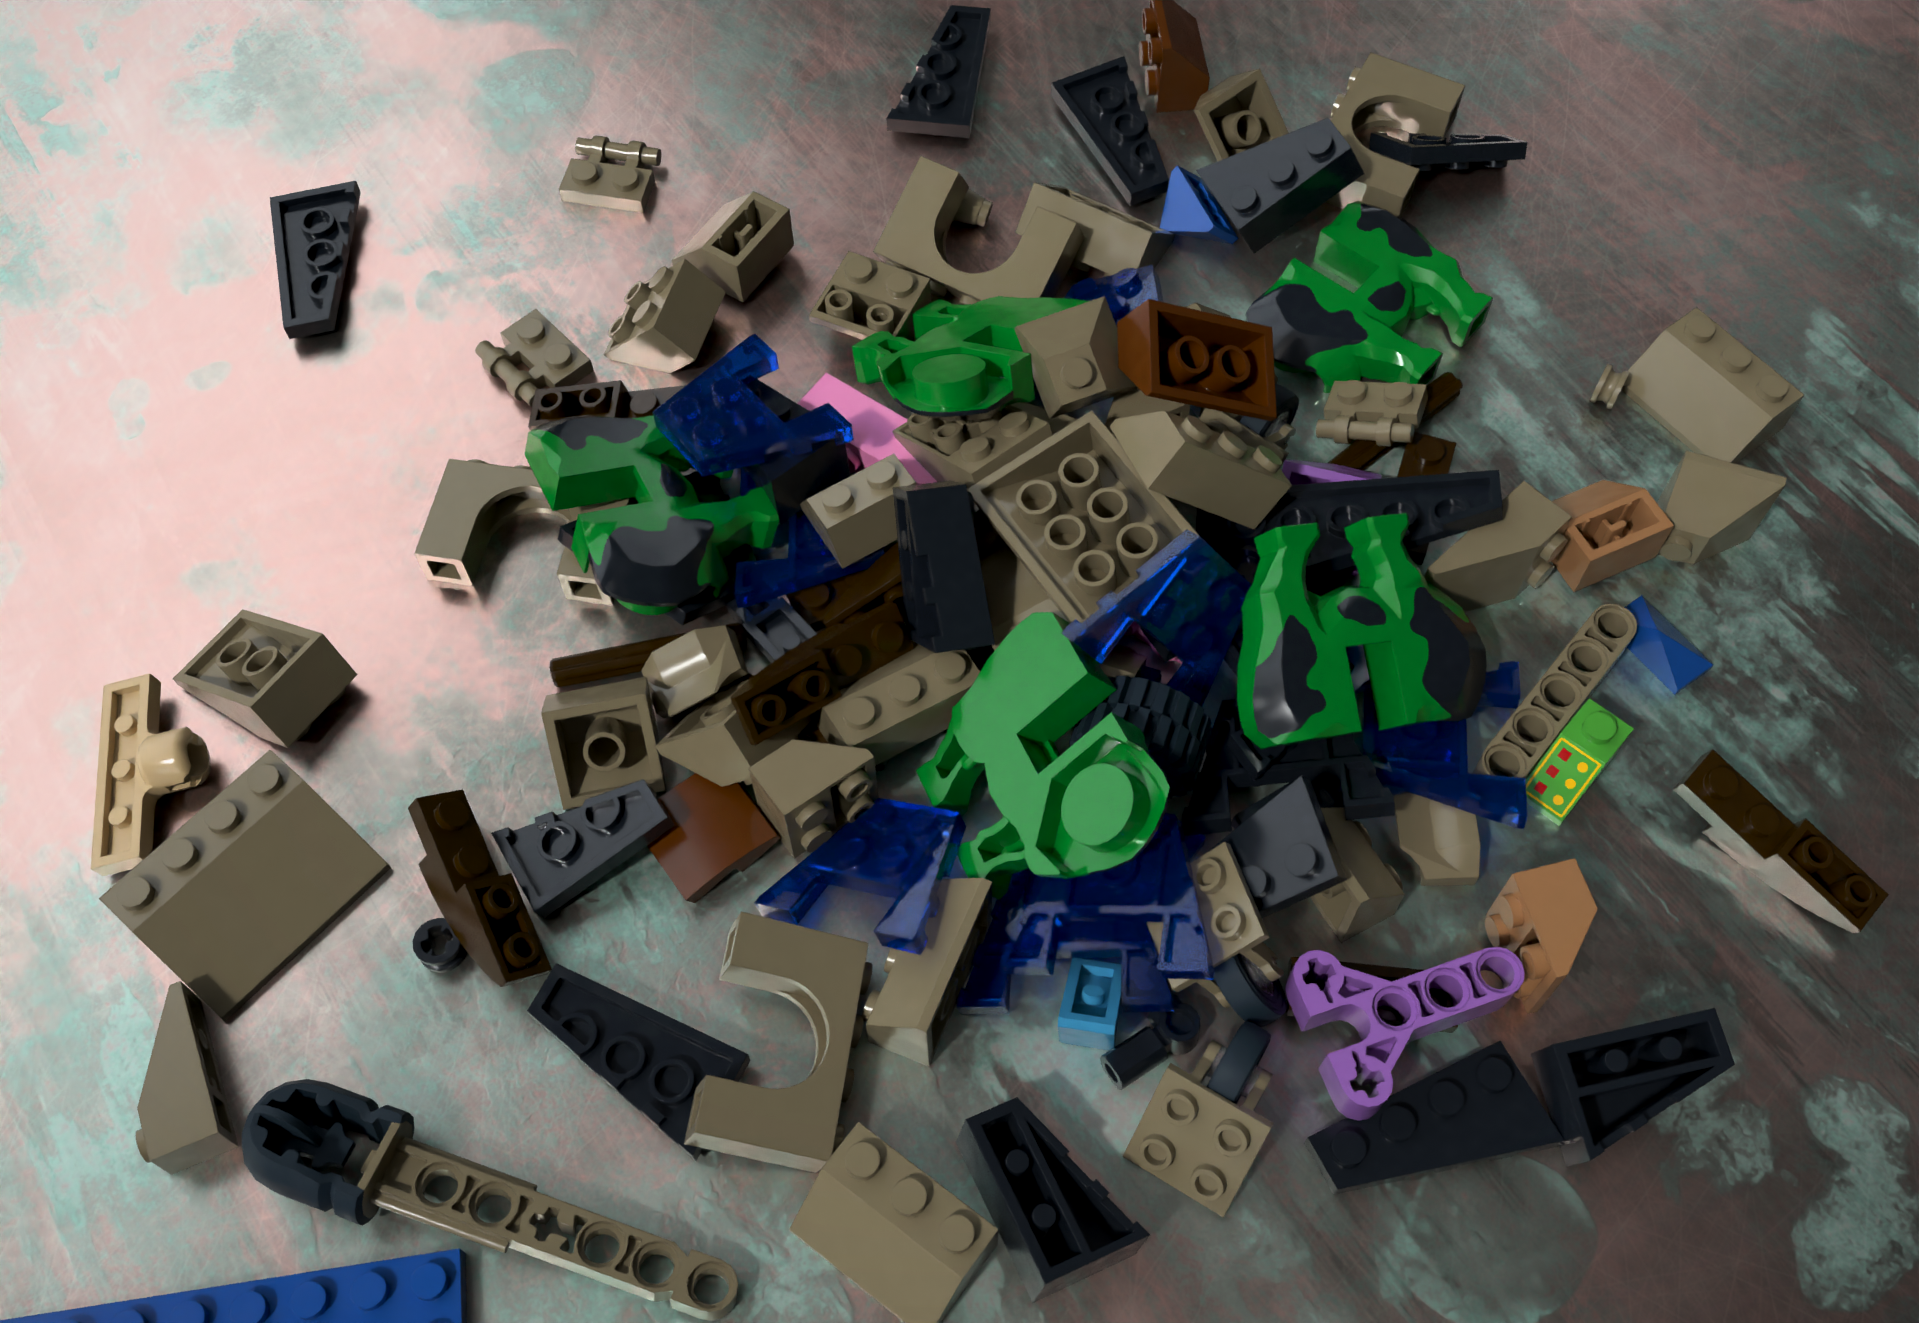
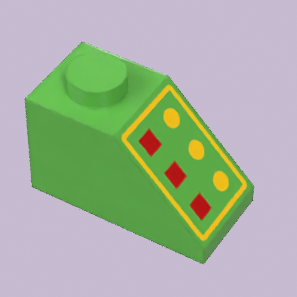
(1575, 761)

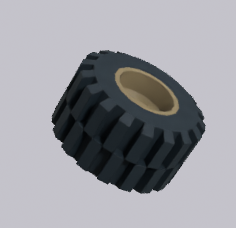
(1172, 726)

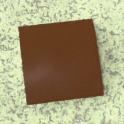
(711, 835)

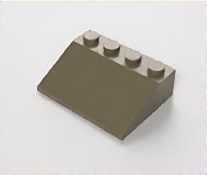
(1078, 515)
(245, 884)

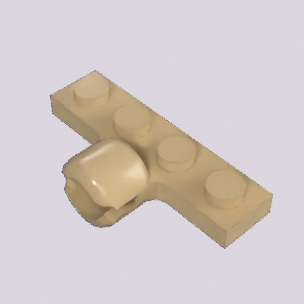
(136, 770)

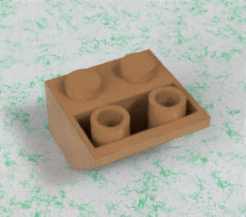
(1609, 532)
(1543, 921)

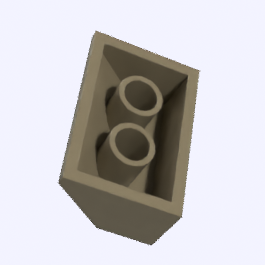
(1111, 236)
(1710, 389)
(1202, 466)
(898, 702)
(924, 988)
(893, 1229)

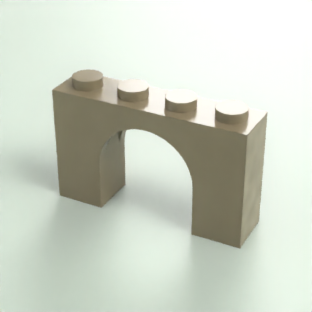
(1395, 97)
(918, 233)
(477, 501)
(824, 980)

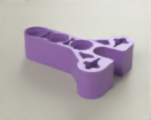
(1355, 999)

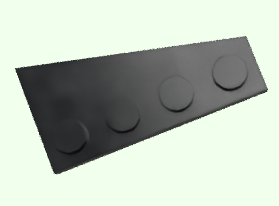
(1441, 1122)

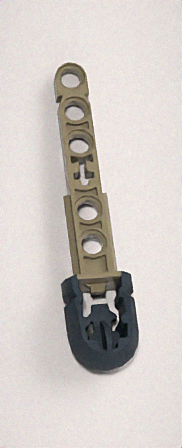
(397, 1174)

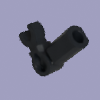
(1148, 1048)

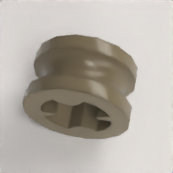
(1609, 386)

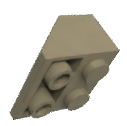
(741, 244)
(871, 298)
(665, 319)
(813, 790)

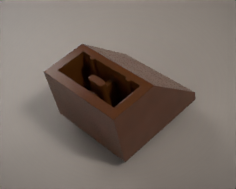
(1173, 57)

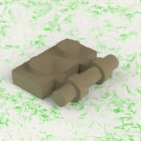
(606, 184)
(543, 349)
(1372, 412)

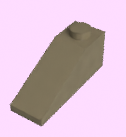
(183, 1094)

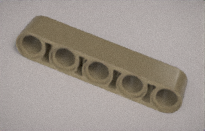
(1564, 685)

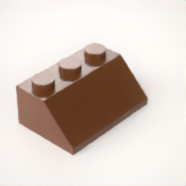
(1199, 359)

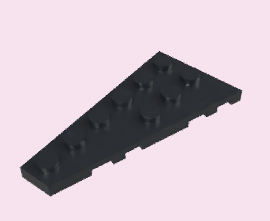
(1435, 505)

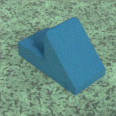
(1090, 1004)

